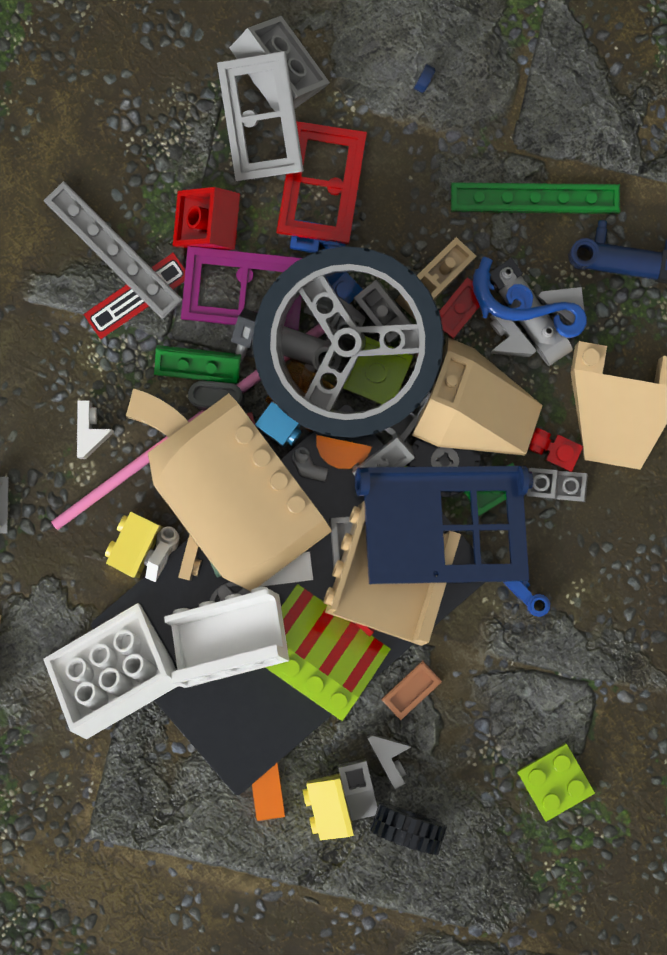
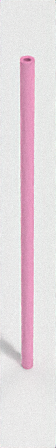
(143, 460)

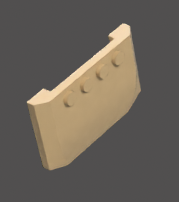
(235, 495)

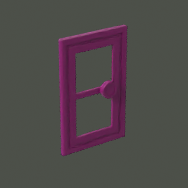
(247, 261)

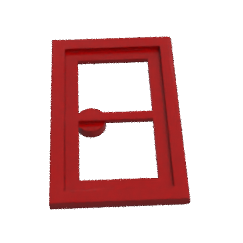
(335, 186)

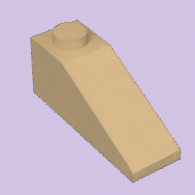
(442, 270)

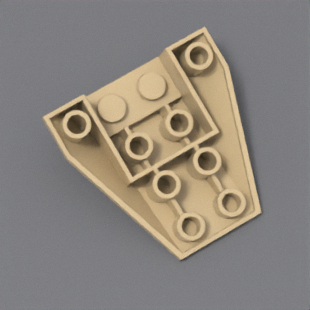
(476, 406)

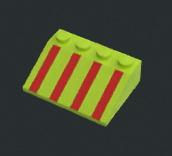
(327, 654)

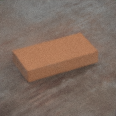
(411, 690)

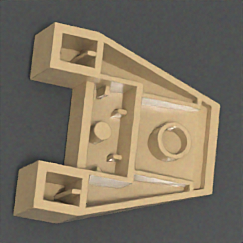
(617, 414)

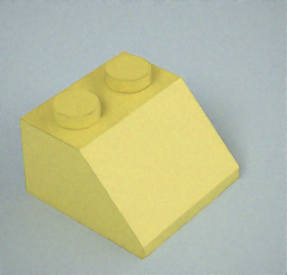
(133, 544)
(329, 807)

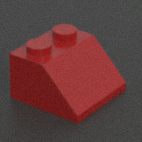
(206, 218)

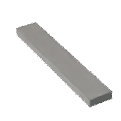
(113, 250)

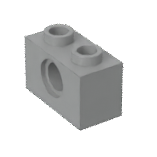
(382, 308)

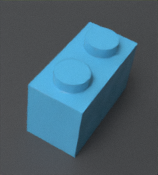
(278, 426)

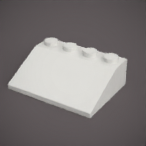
(110, 672)

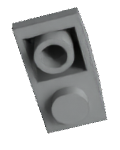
(358, 789)

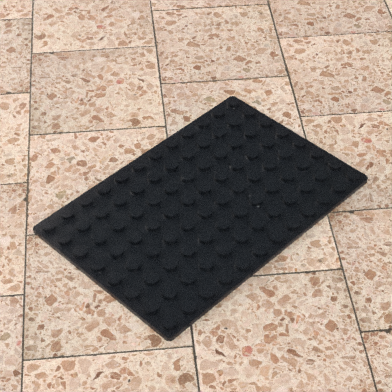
(255, 716)

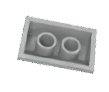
(276, 37)

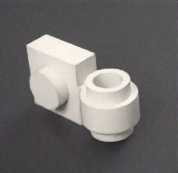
(166, 543)

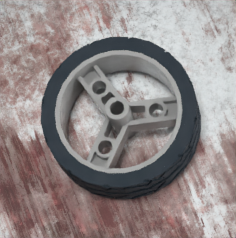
(315, 407)

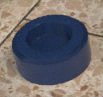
(424, 78)

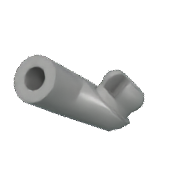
(306, 466)

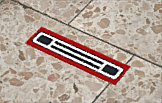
(126, 303)

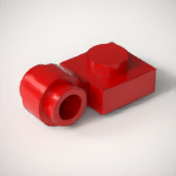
(561, 452)

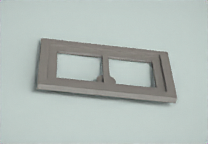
(235, 119)

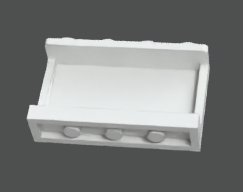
(228, 637)

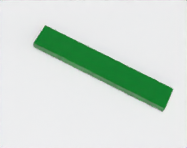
(535, 198)

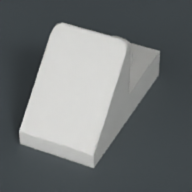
(87, 438)

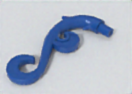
(524, 295)

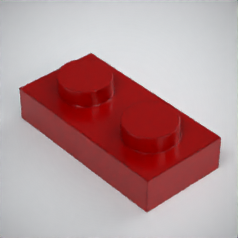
(459, 309)

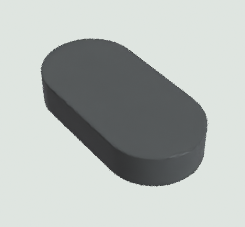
(206, 393)

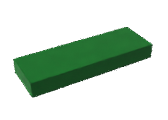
(197, 364)

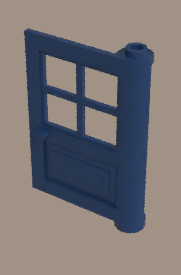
(408, 526)

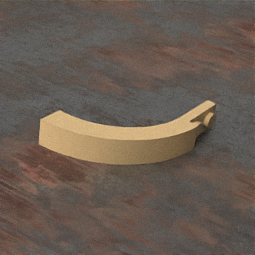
(167, 420)

